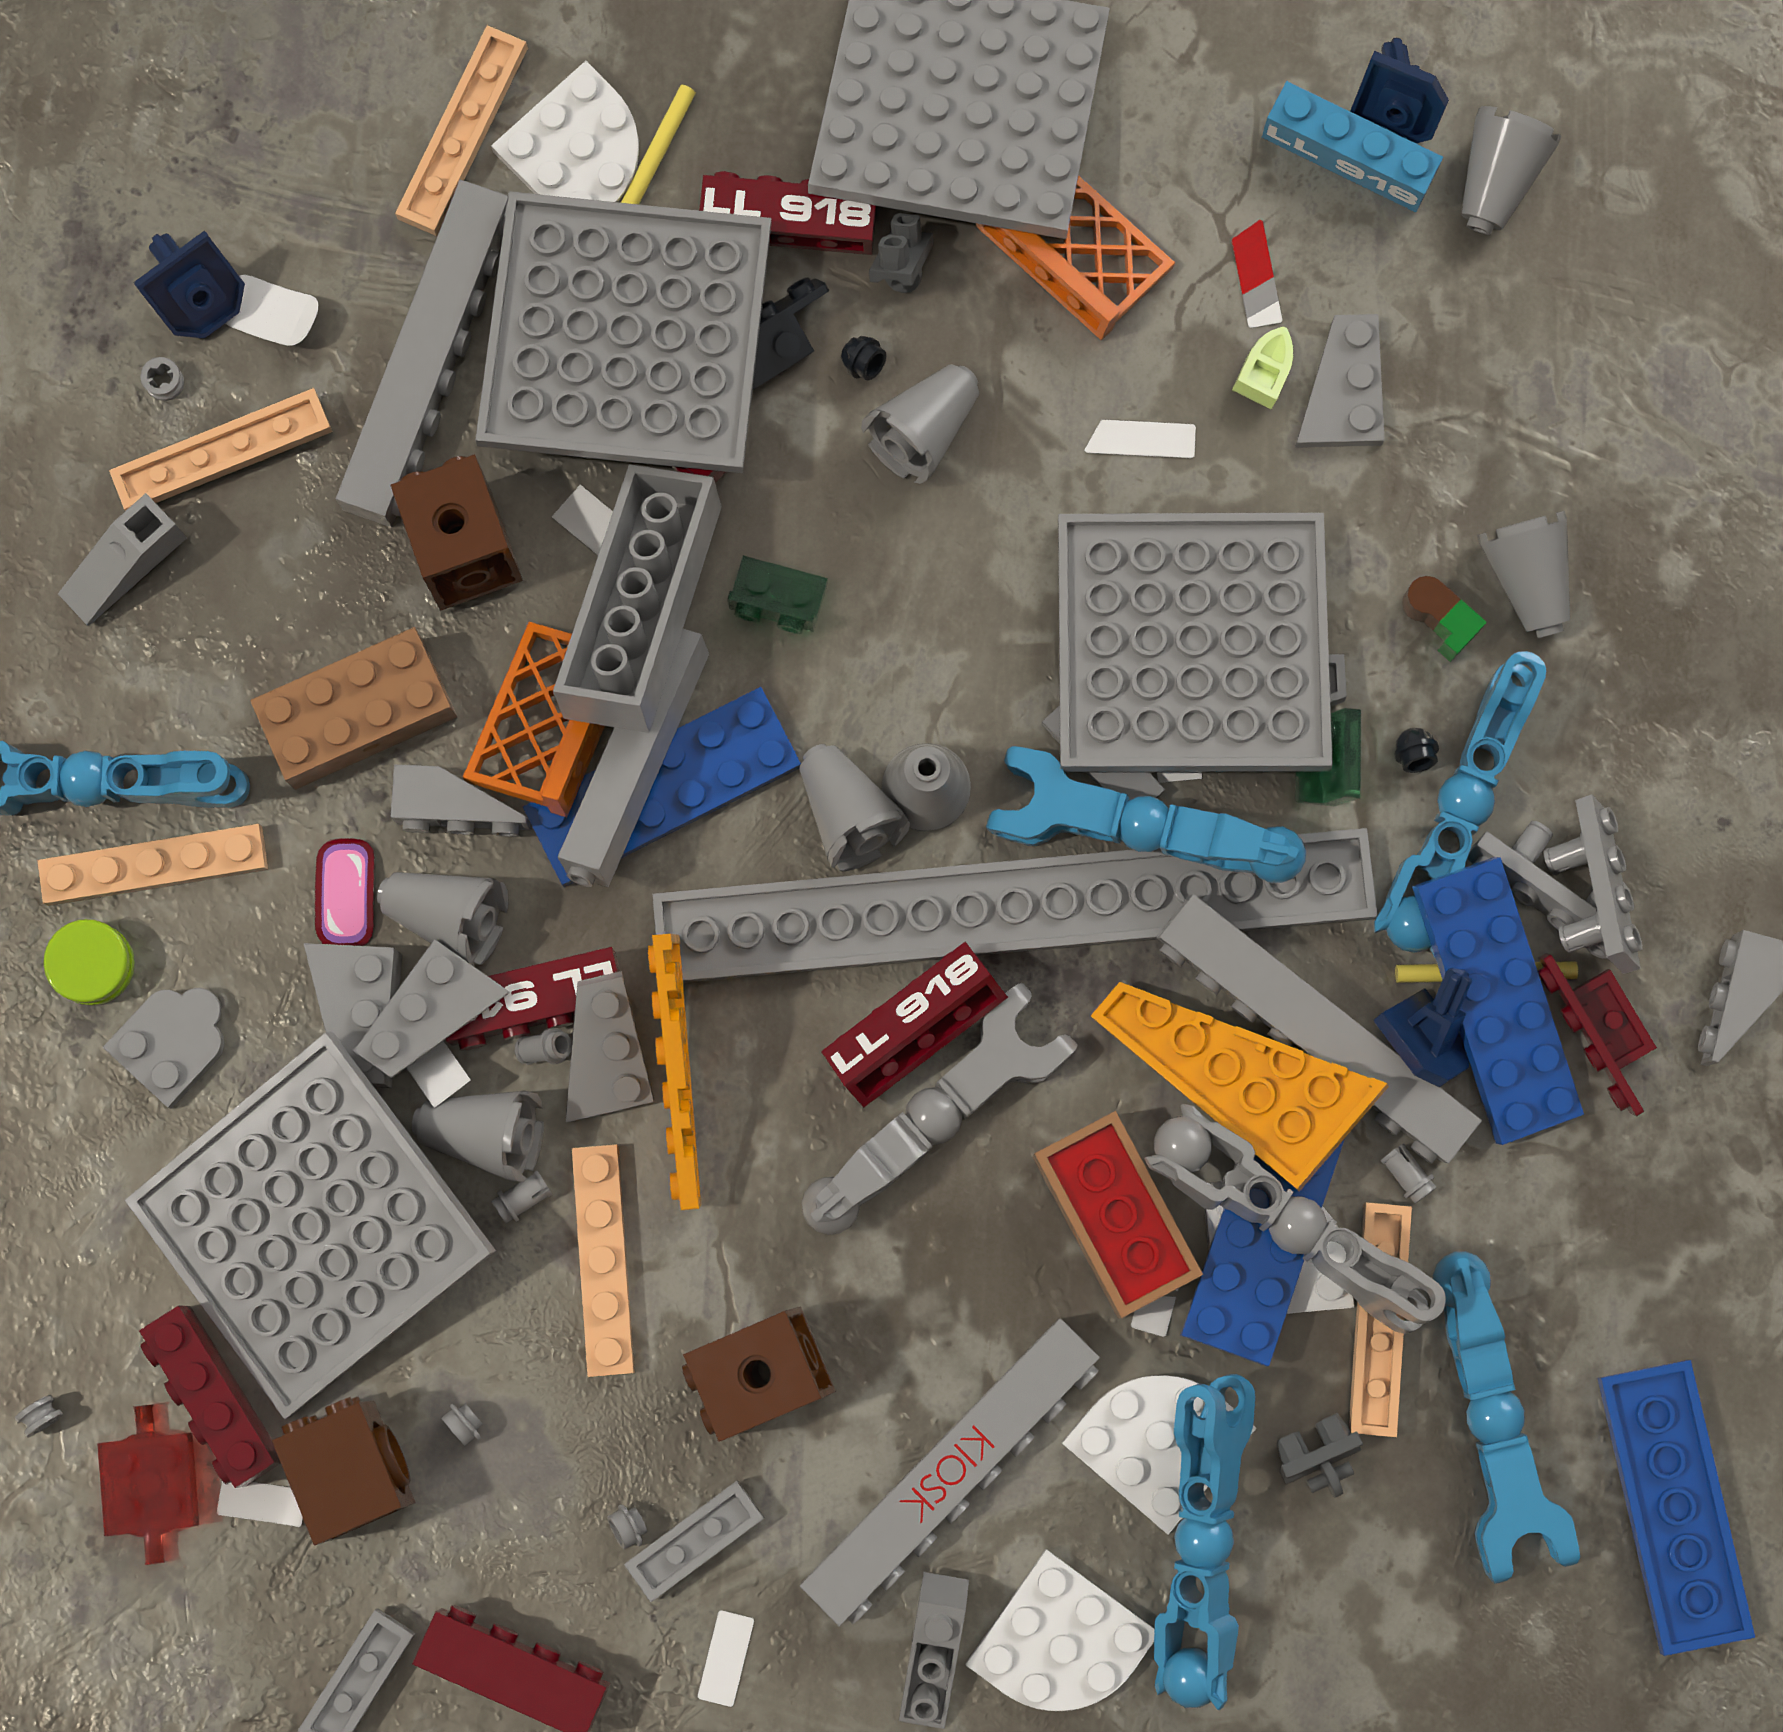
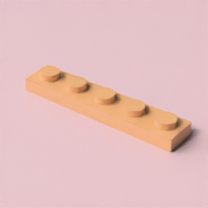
(461, 129)
(222, 449)
(152, 864)
(603, 1260)
(1376, 1346)

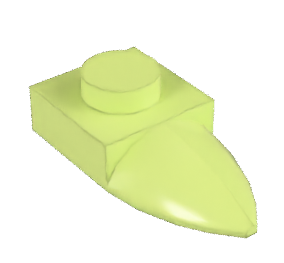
(1266, 368)

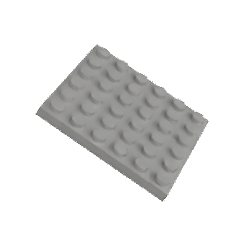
(962, 109)
(624, 332)
(1193, 642)
(309, 1225)

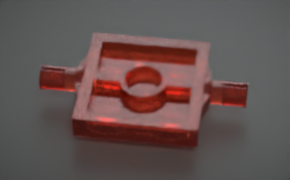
(148, 1484)

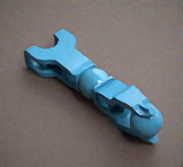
(91, 778)
(1467, 796)
(1141, 823)
(1497, 1422)
(1211, 1457)

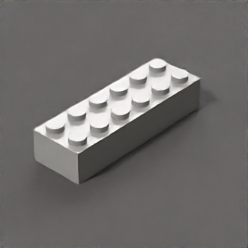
(638, 598)

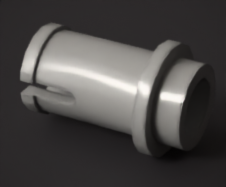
(549, 1046)
(1409, 1173)
(521, 1197)

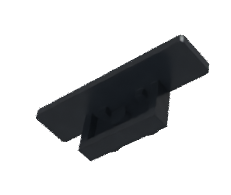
(780, 335)

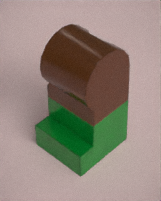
(1444, 613)

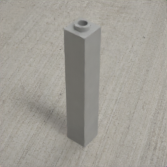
(628, 774)

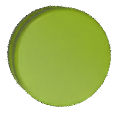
(89, 962)

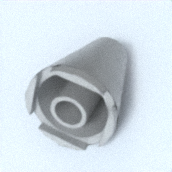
(1503, 166)
(922, 422)
(1533, 571)
(928, 800)
(849, 809)
(447, 908)
(485, 1131)

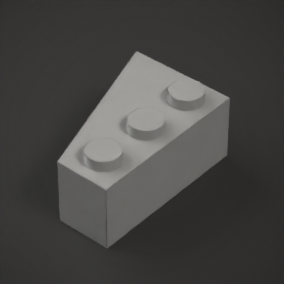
(352, 991)

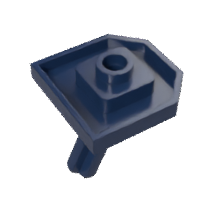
(1400, 95)
(191, 286)
(1428, 1029)

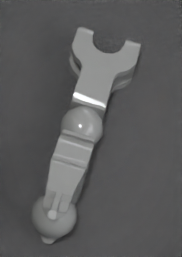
(935, 1114)
(1296, 1224)

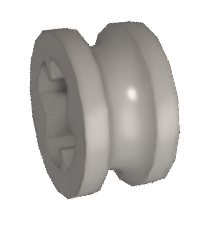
(165, 391)
(38, 1416)

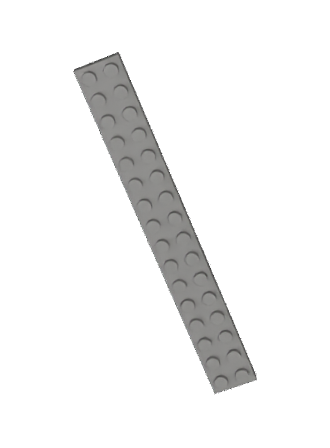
(998, 908)

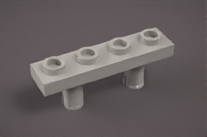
(1531, 884)
(1612, 897)

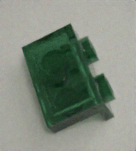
(777, 595)
(1343, 780)

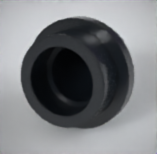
(863, 357)
(1416, 750)

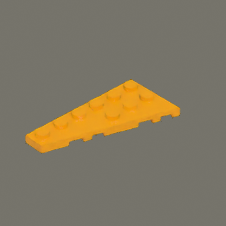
(673, 1051)
(1258, 1088)

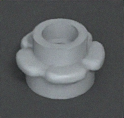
(463, 1423)
(627, 1526)

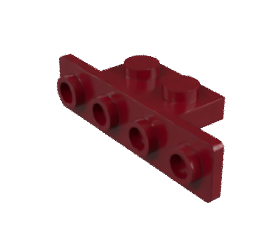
(1607, 1023)

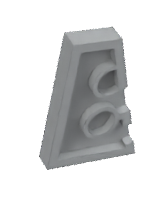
(1347, 388)
(426, 1009)
(606, 1051)

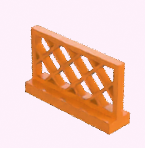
(1072, 287)
(569, 757)

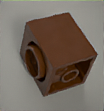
(456, 532)
(730, 1379)
(344, 1468)

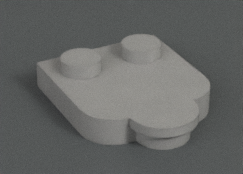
(170, 1042)

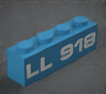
(1351, 146)

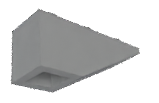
(121, 559)
(438, 798)
(1747, 988)
(934, 1650)

